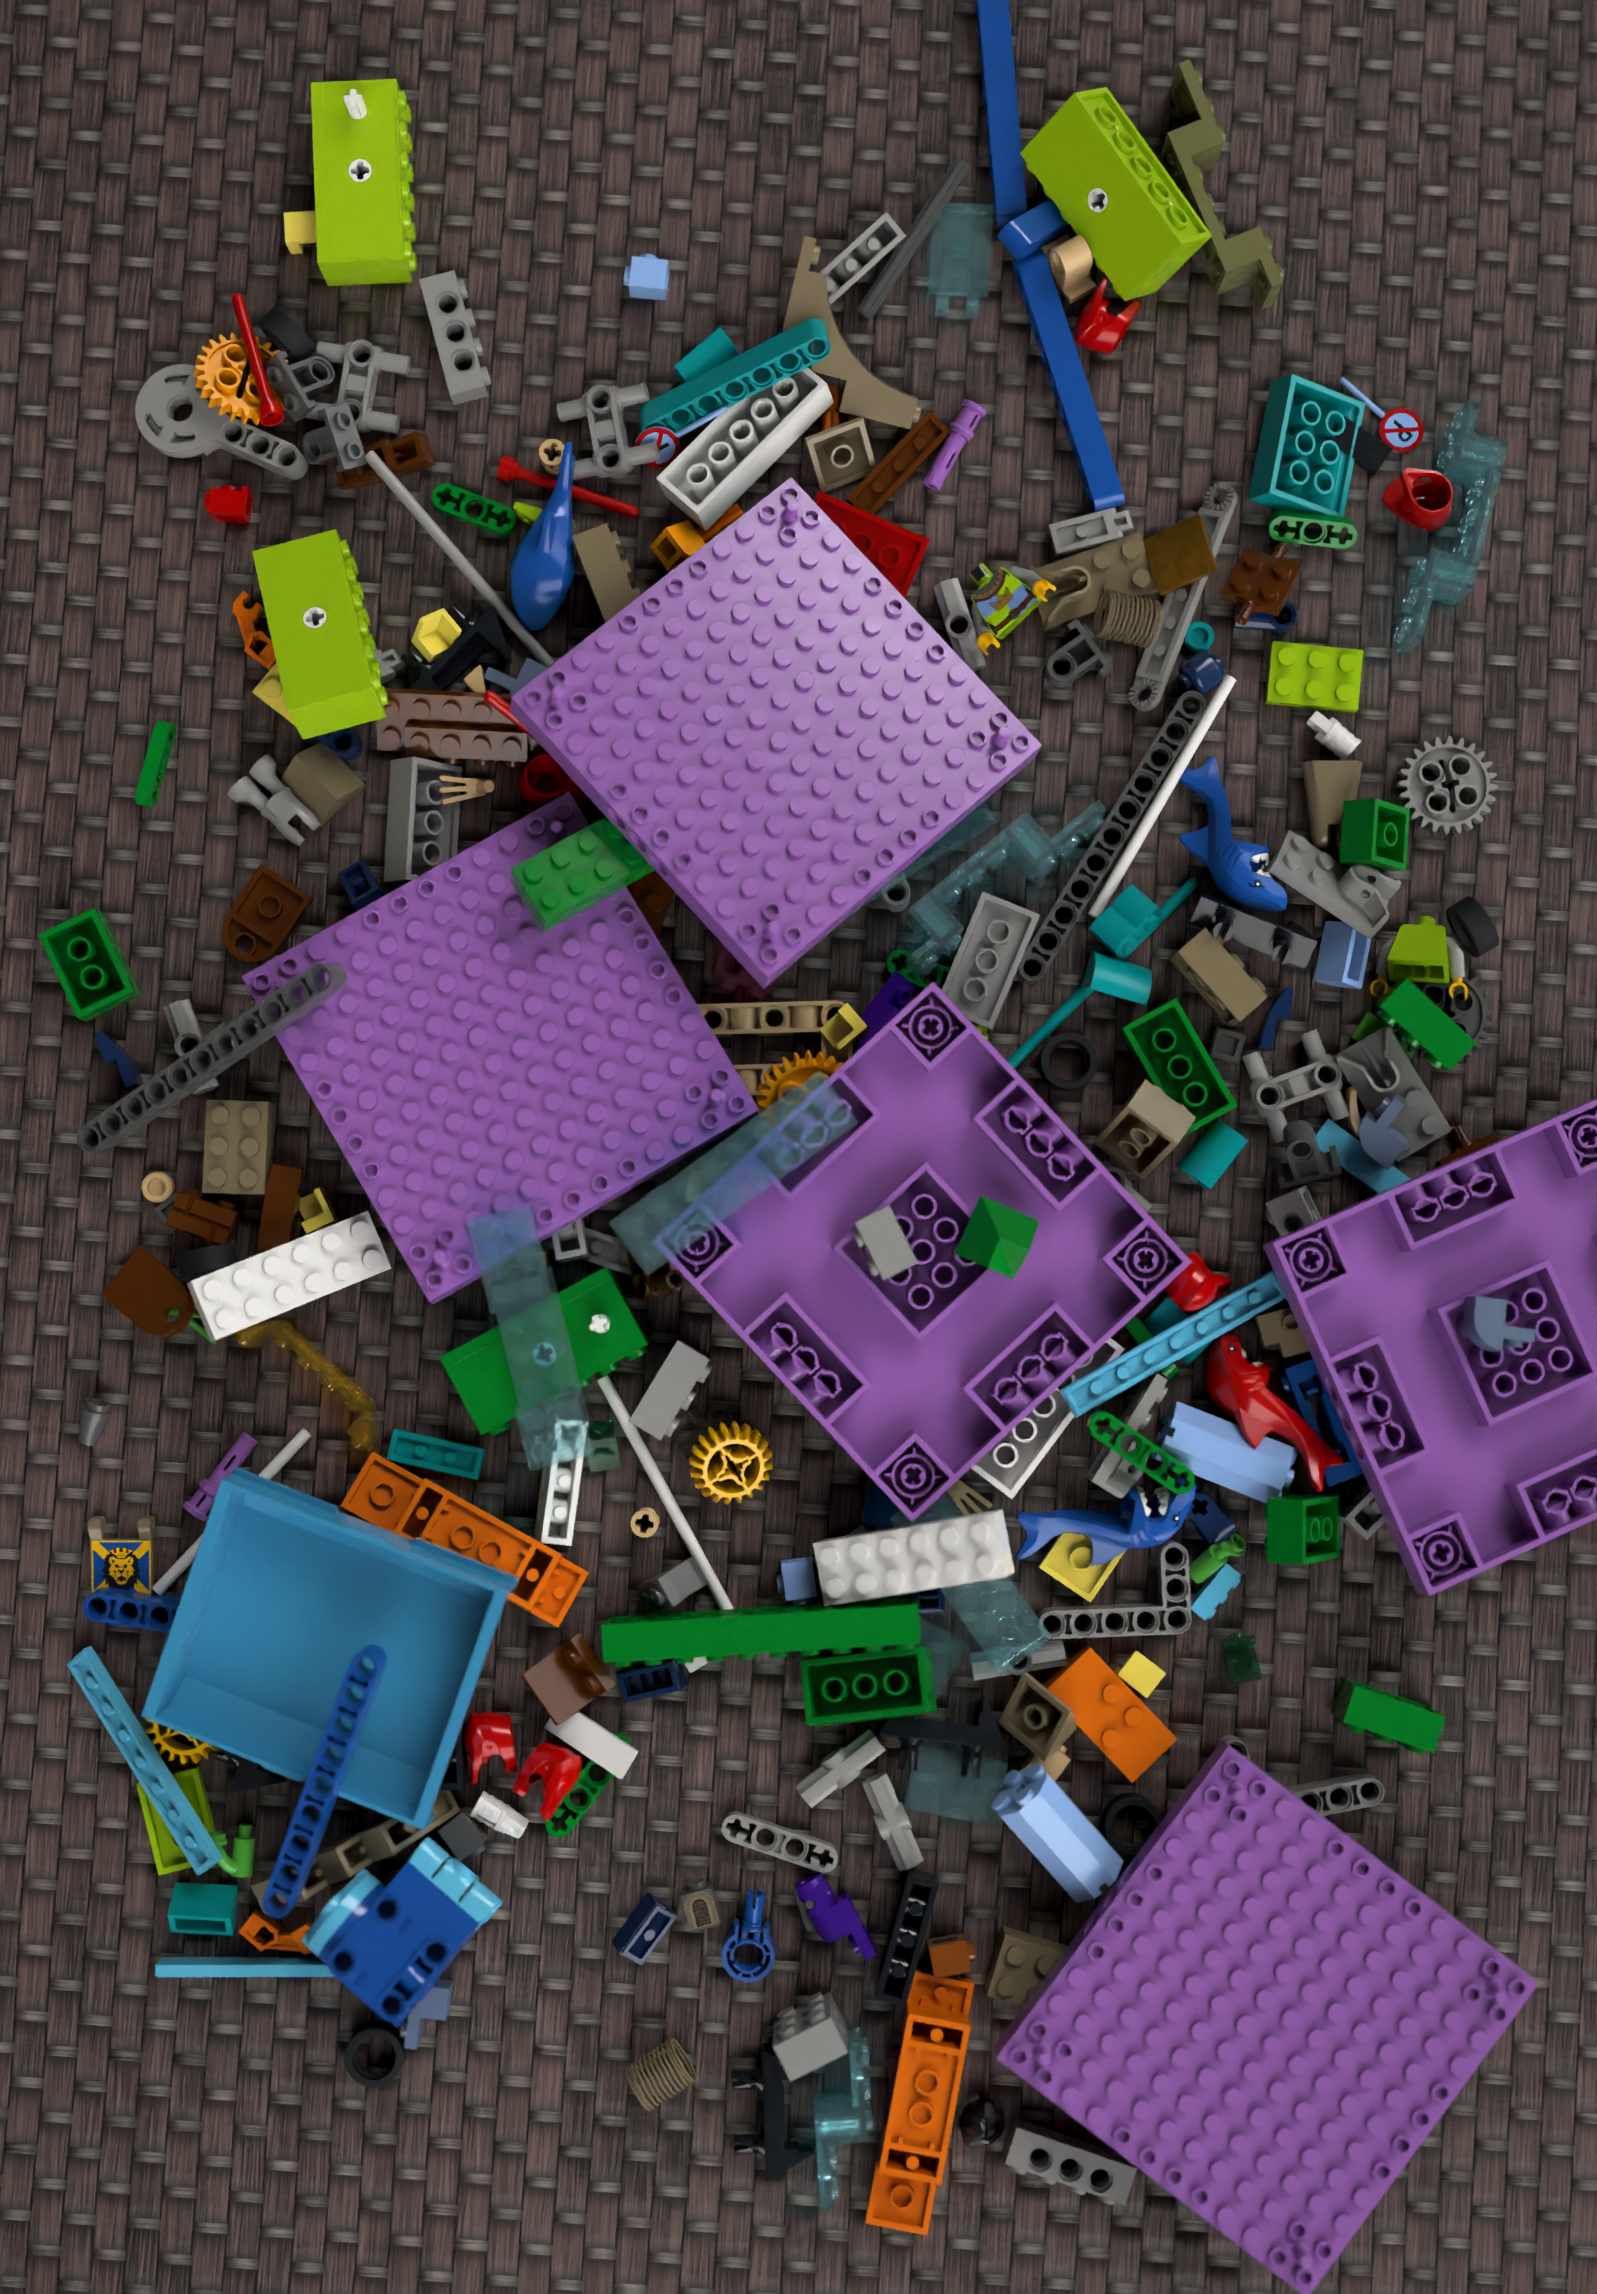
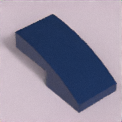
(1278, 1011)
(114, 1053)

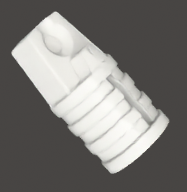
(1333, 735)
(499, 1815)

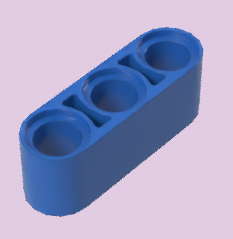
(1033, 230)

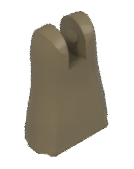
(1326, 788)

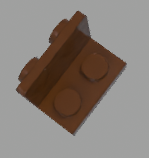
(568, 1679)

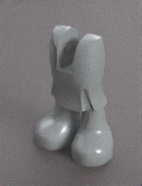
(280, 806)

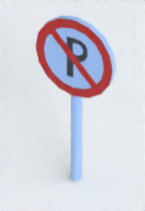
(1398, 427)
(668, 440)

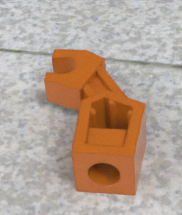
(247, 619)
(280, 1940)

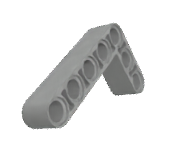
(1129, 1612)
(1322, 1789)

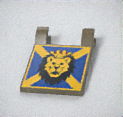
(122, 1561)

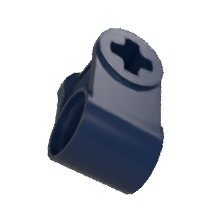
(1210, 1520)

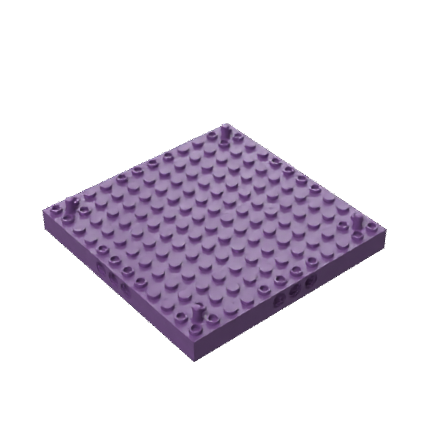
(775, 730)
(501, 1059)
(947, 1353)
(1458, 1441)
(1264, 2018)

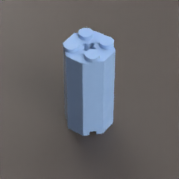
(1222, 1454)
(1057, 1832)

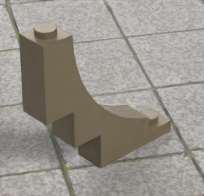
(864, 392)
(361, 1849)

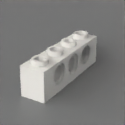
(558, 1502)

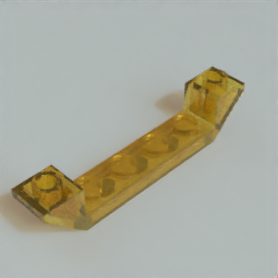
(364, 1429)

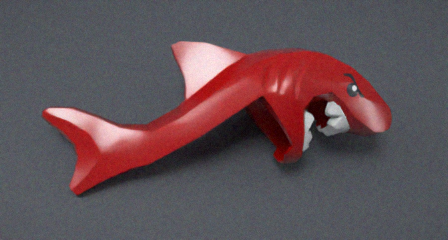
(1243, 1395)

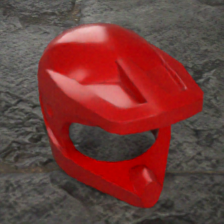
(1097, 328)
(1420, 502)
(545, 781)
(1196, 1286)
(488, 1735)
(557, 1768)

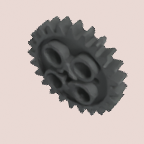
(1470, 1020)

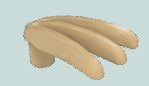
(472, 787)
(1351, 1103)
(959, 1490)

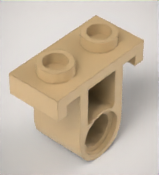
(1070, 266)

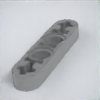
(778, 1846)

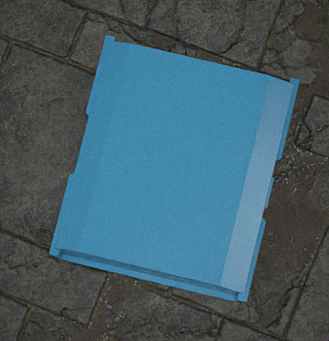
(280, 1611)

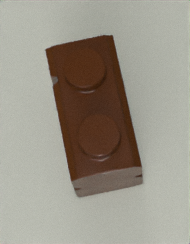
(204, 1218)

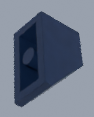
(361, 885)

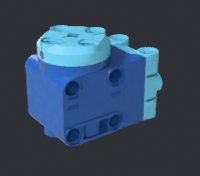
(401, 1936)

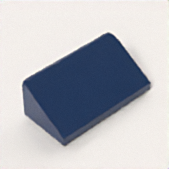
(877, 1508)
(644, 1929)

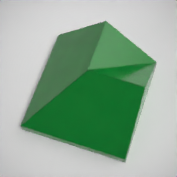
(997, 1237)

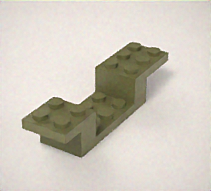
(1185, 157)

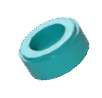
(1198, 637)

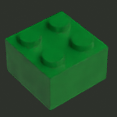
(1374, 834)

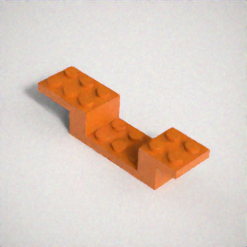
(421, 1509)
(922, 2103)

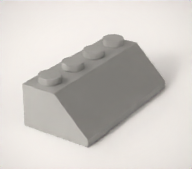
(419, 826)

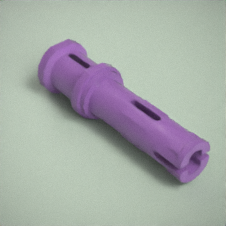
(960, 434)
(210, 1486)

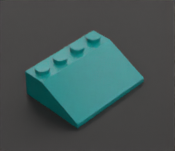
(1293, 460)

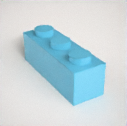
(1215, 1591)

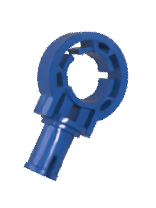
(751, 1923)

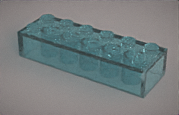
(989, 1608)

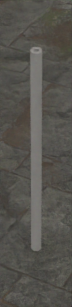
(458, 558)

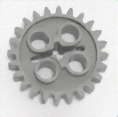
(1473, 781)

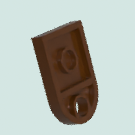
(266, 913)
(148, 1292)

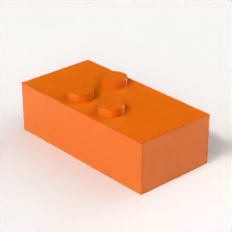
(1110, 1713)

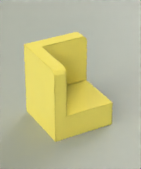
(299, 229)
(435, 634)
(843, 1028)
(317, 1211)
(1140, 1673)

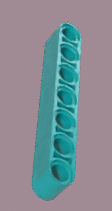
(739, 377)

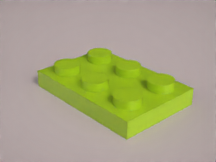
(1314, 676)
(165, 1849)

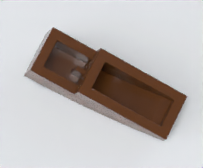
(401, 456)
(280, 1206)

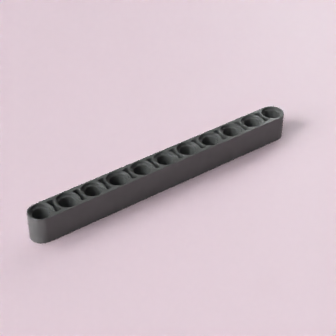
(1116, 823)
(222, 1056)

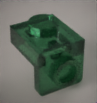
(604, 1446)
(1241, 1658)

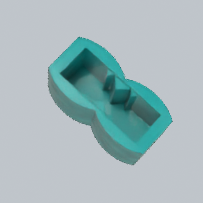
(1126, 921)

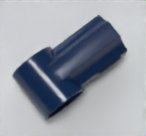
(1266, 622)
(333, 740)

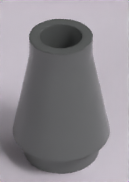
(93, 1418)

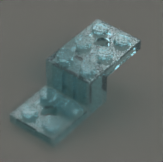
(842, 2118)

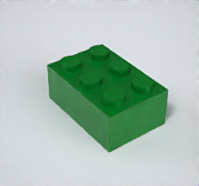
(90, 964)
(1424, 1024)
(1302, 1528)
(1387, 1716)

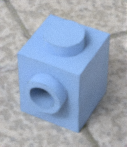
(647, 277)
(797, 1580)

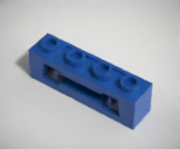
(1289, 1382)

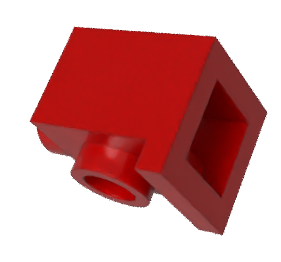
(230, 504)

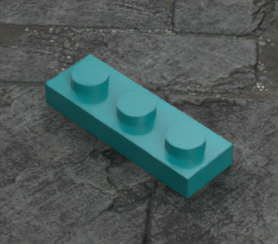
(436, 1454)

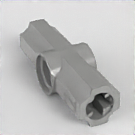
(954, 607)
(185, 1028)
(1047, 1656)
(840, 1767)
(892, 1821)

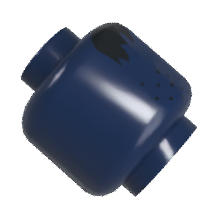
(1200, 673)

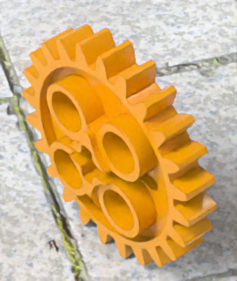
(220, 373)
(792, 1075)

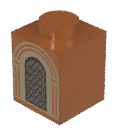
(951, 1955)

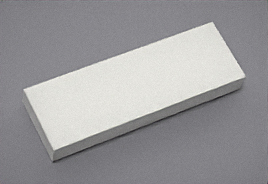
(595, 1743)

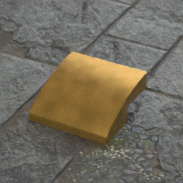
(1180, 555)

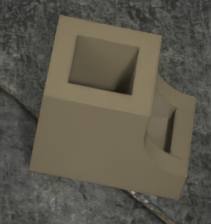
(1281, 1328)

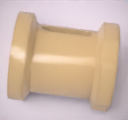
(547, 450)
(637, 1527)

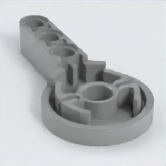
(210, 430)

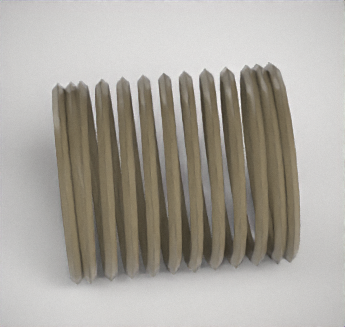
(1141, 619)
(633, 2075)

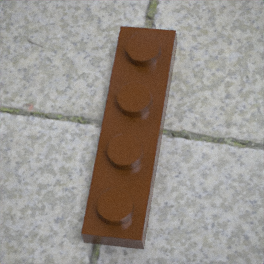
(899, 464)

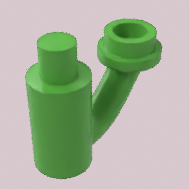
(1215, 1557)
(242, 1851)

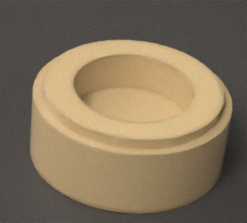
(158, 1187)

